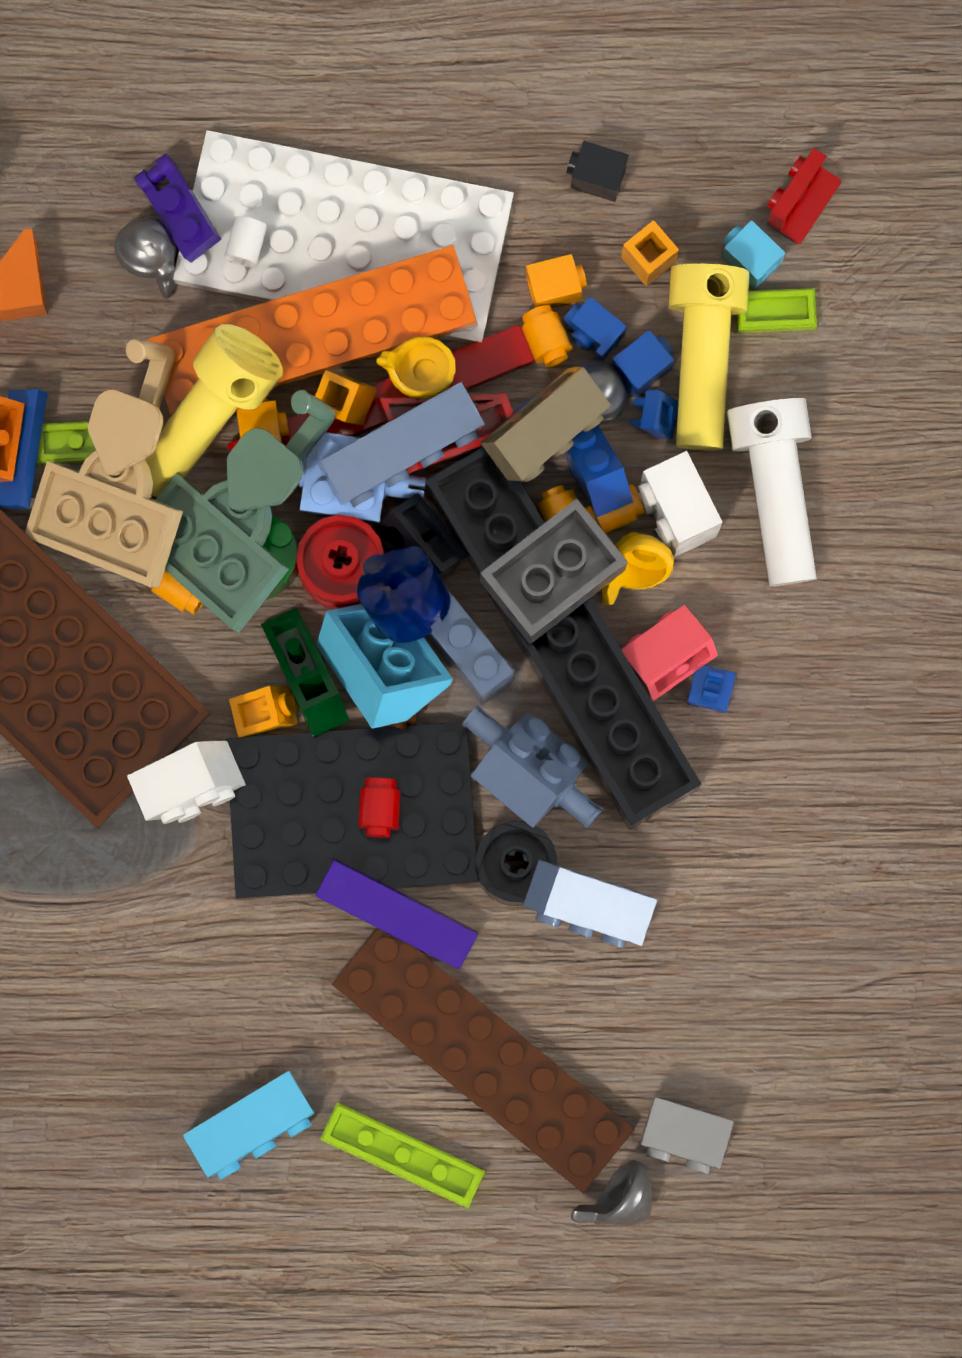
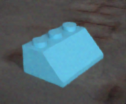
(381, 676)

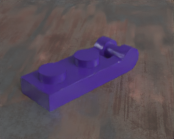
(178, 208)

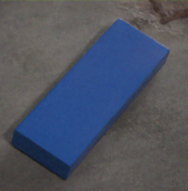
(18, 492)

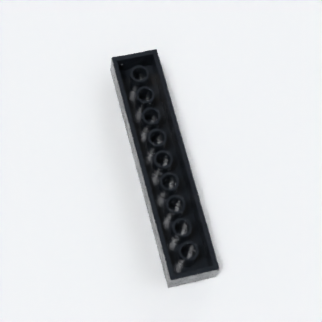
(575, 657)

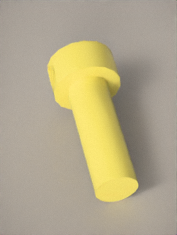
(705, 347)
(232, 373)

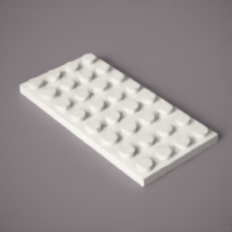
(337, 221)

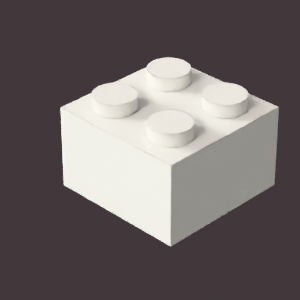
(679, 504)
(187, 780)

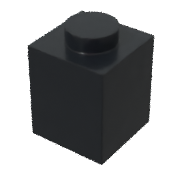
(597, 170)

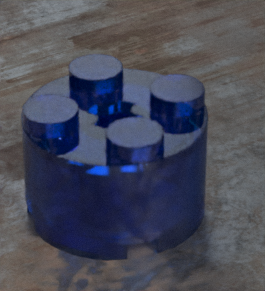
(403, 594)

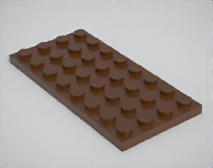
(78, 686)

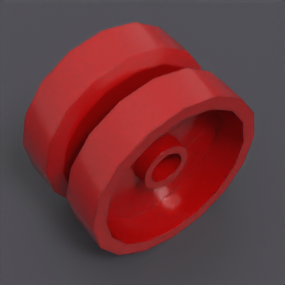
(326, 543)

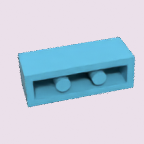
(250, 1126)

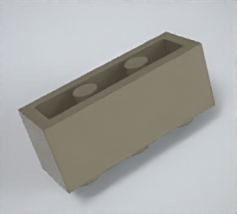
(546, 425)

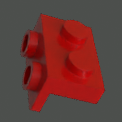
(804, 199)

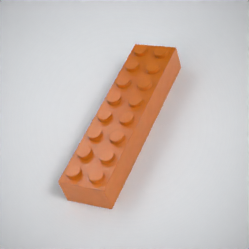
(339, 320)

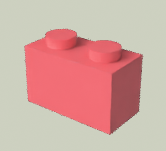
(669, 651)

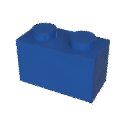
(598, 472)

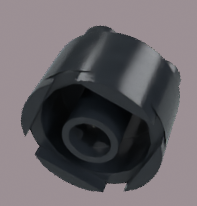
(503, 844)

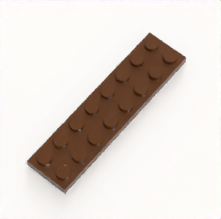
(483, 1058)

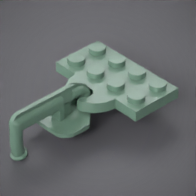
(221, 551)

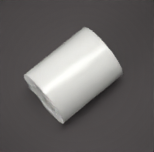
(245, 241)

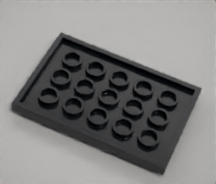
(306, 799)

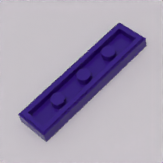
(396, 913)

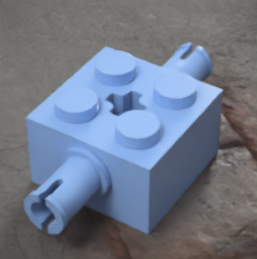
(319, 498)

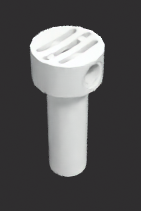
(778, 484)

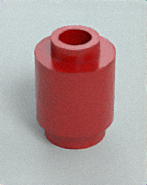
(379, 807)

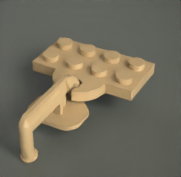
(111, 516)

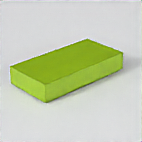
(779, 311)

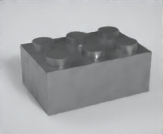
(553, 571)

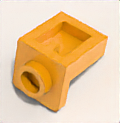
(263, 710)

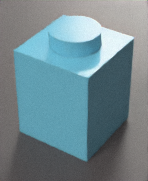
(753, 251)

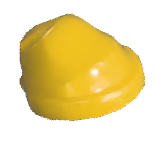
(419, 367)
(647, 566)

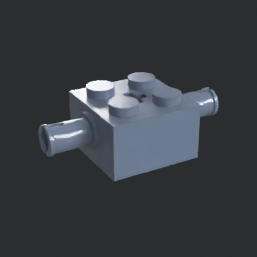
(530, 768)

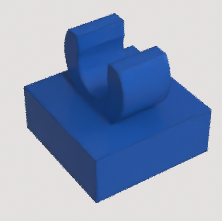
(657, 415)
(711, 689)

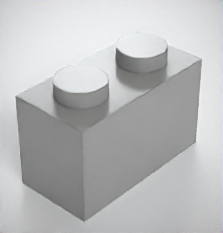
(685, 1134)

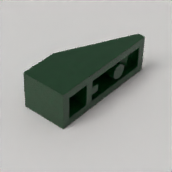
(305, 672)

